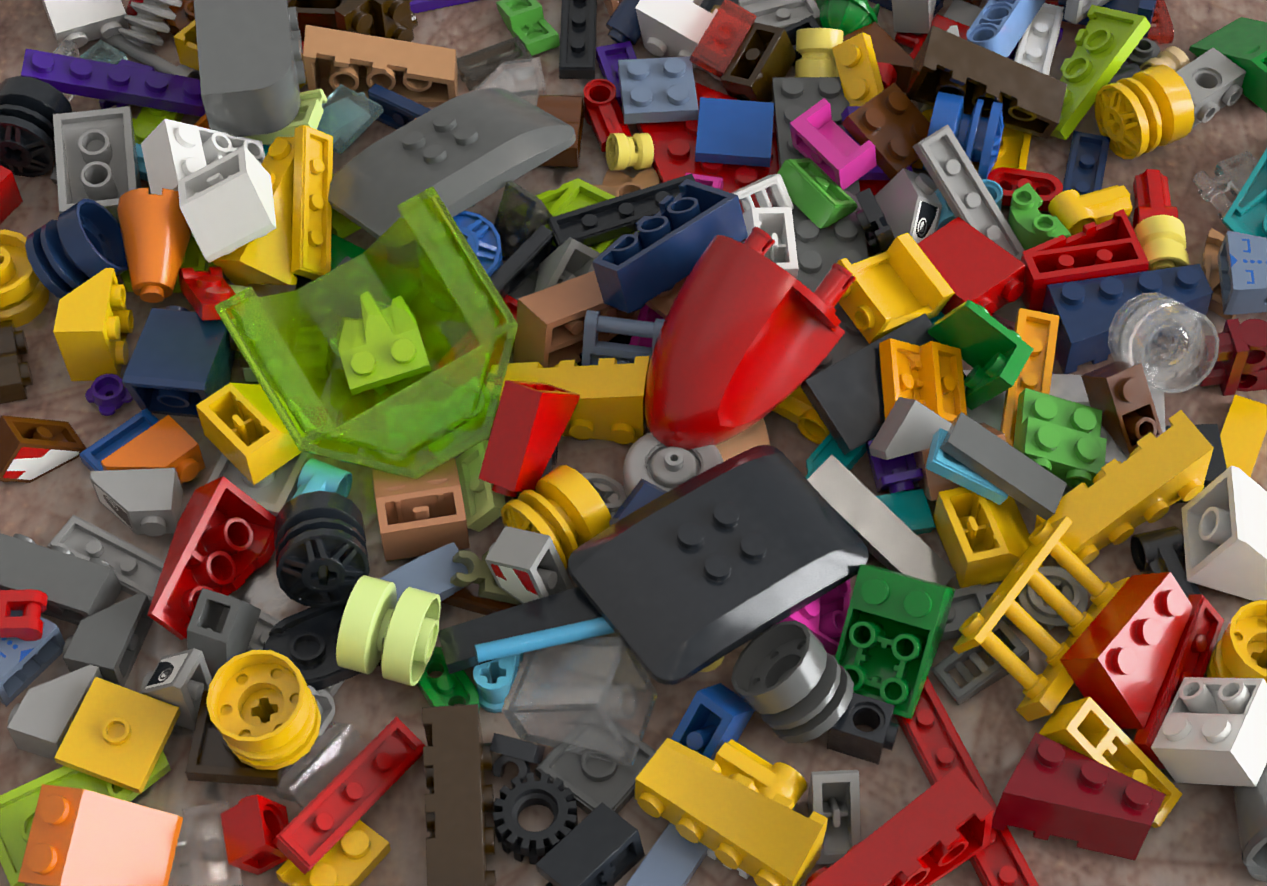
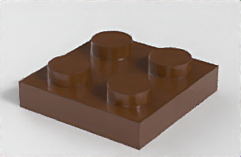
(891, 126)

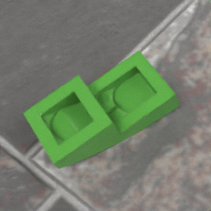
(527, 22)

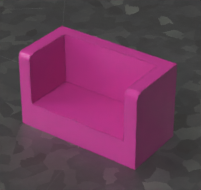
(831, 147)

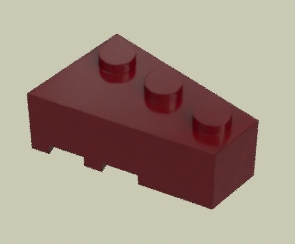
(1077, 800)

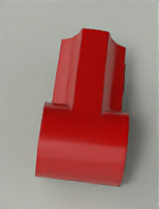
(603, 110)
(1151, 196)

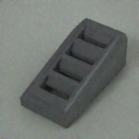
(988, 675)

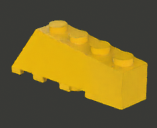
(269, 257)
(730, 816)

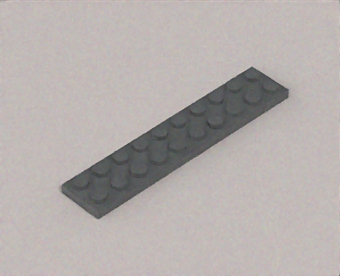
(818, 247)

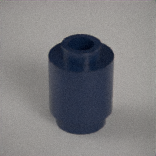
(624, 23)

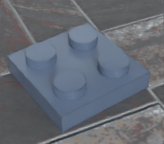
(657, 90)

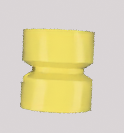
(817, 52)
(1163, 241)

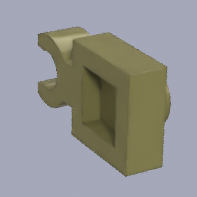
(479, 574)

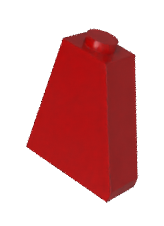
(525, 434)

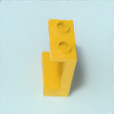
(893, 289)

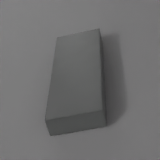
(1003, 466)

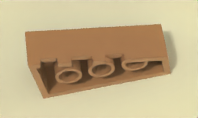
(360, 60)

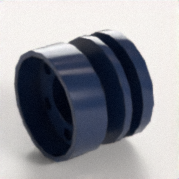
(76, 247)

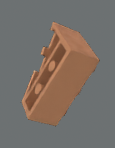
(554, 321)

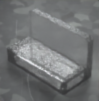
(323, 762)

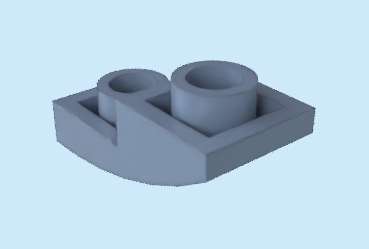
(429, 573)

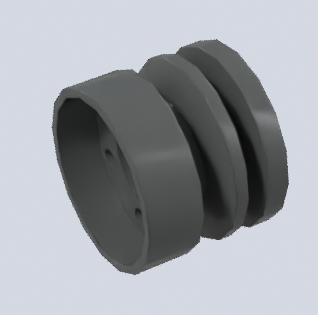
(792, 682)

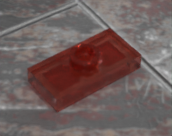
(722, 38)

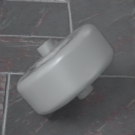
(665, 465)

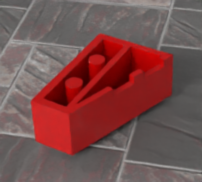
(1130, 648)

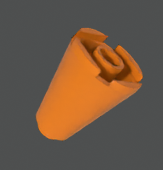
(153, 241)

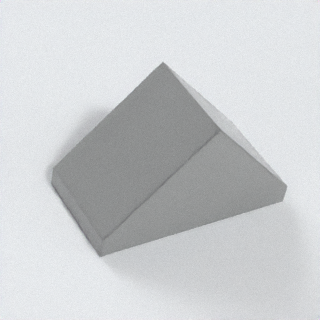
(565, 263)
(907, 430)
(837, 798)

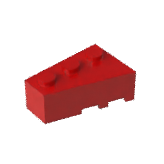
(1093, 253)

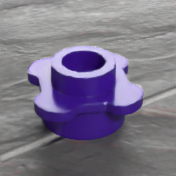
(103, 387)

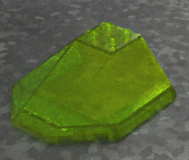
(409, 422)

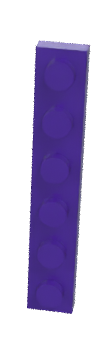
(115, 82)

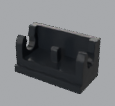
(594, 852)

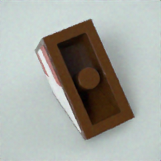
(35, 447)

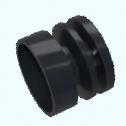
(28, 126)
(320, 548)

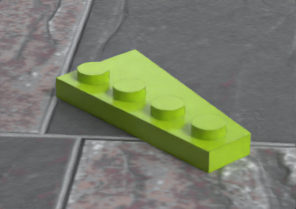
(1097, 58)
(19, 807)

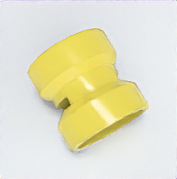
(629, 151)

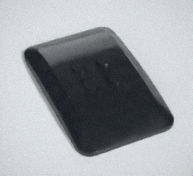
(716, 562)

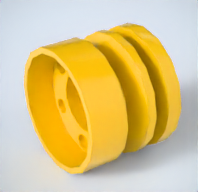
(1144, 111)
(562, 508)
(1243, 645)
(264, 709)

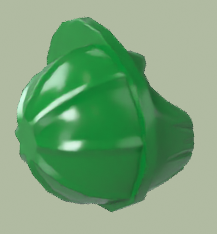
(847, 14)

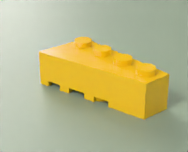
(609, 395)
(1135, 490)

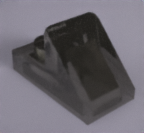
(518, 217)

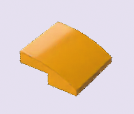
(924, 374)

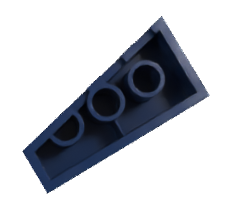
(666, 245)

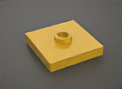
(117, 735)

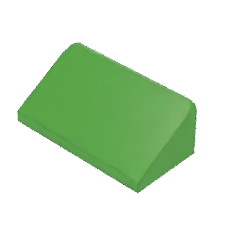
(815, 192)

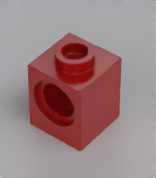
(249, 833)

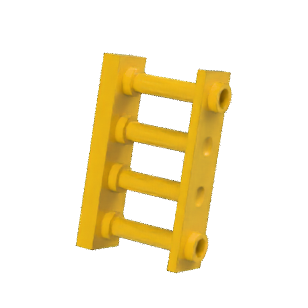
(1044, 690)

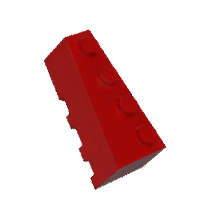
(920, 841)

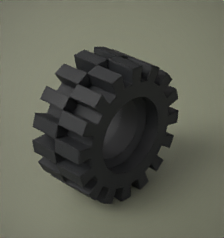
(531, 793)

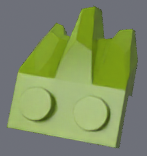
(380, 345)

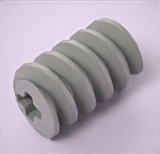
(149, 22)

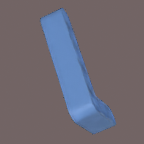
(1003, 24)

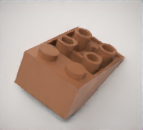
(420, 512)

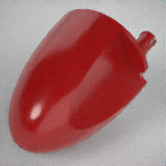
(737, 342)

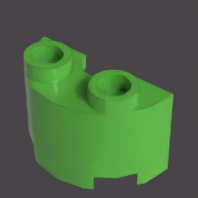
(1028, 223)

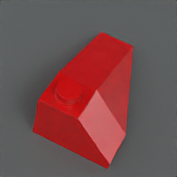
(213, 548)

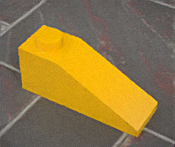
(1092, 732)

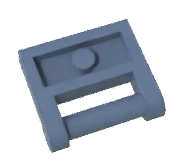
(623, 353)

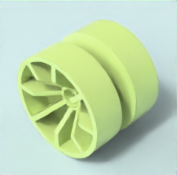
(388, 630)

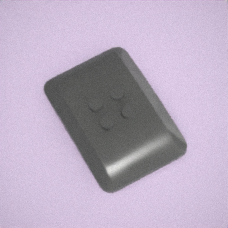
(458, 148)

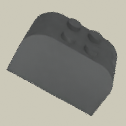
(249, 64)

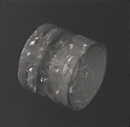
(1167, 338)

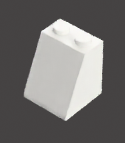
(85, 19)
(1228, 536)

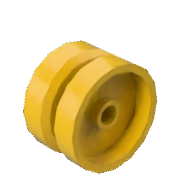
(20, 289)

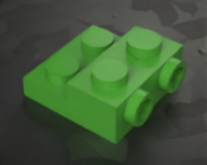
(1060, 436)

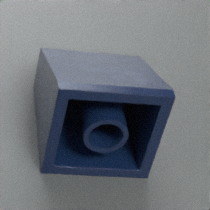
(178, 362)

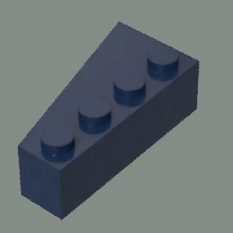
(1090, 305)

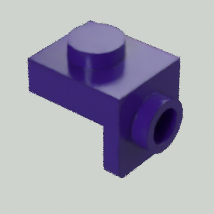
(896, 473)

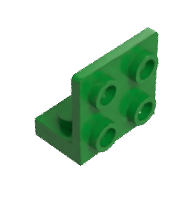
(986, 346)

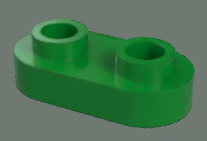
(448, 688)

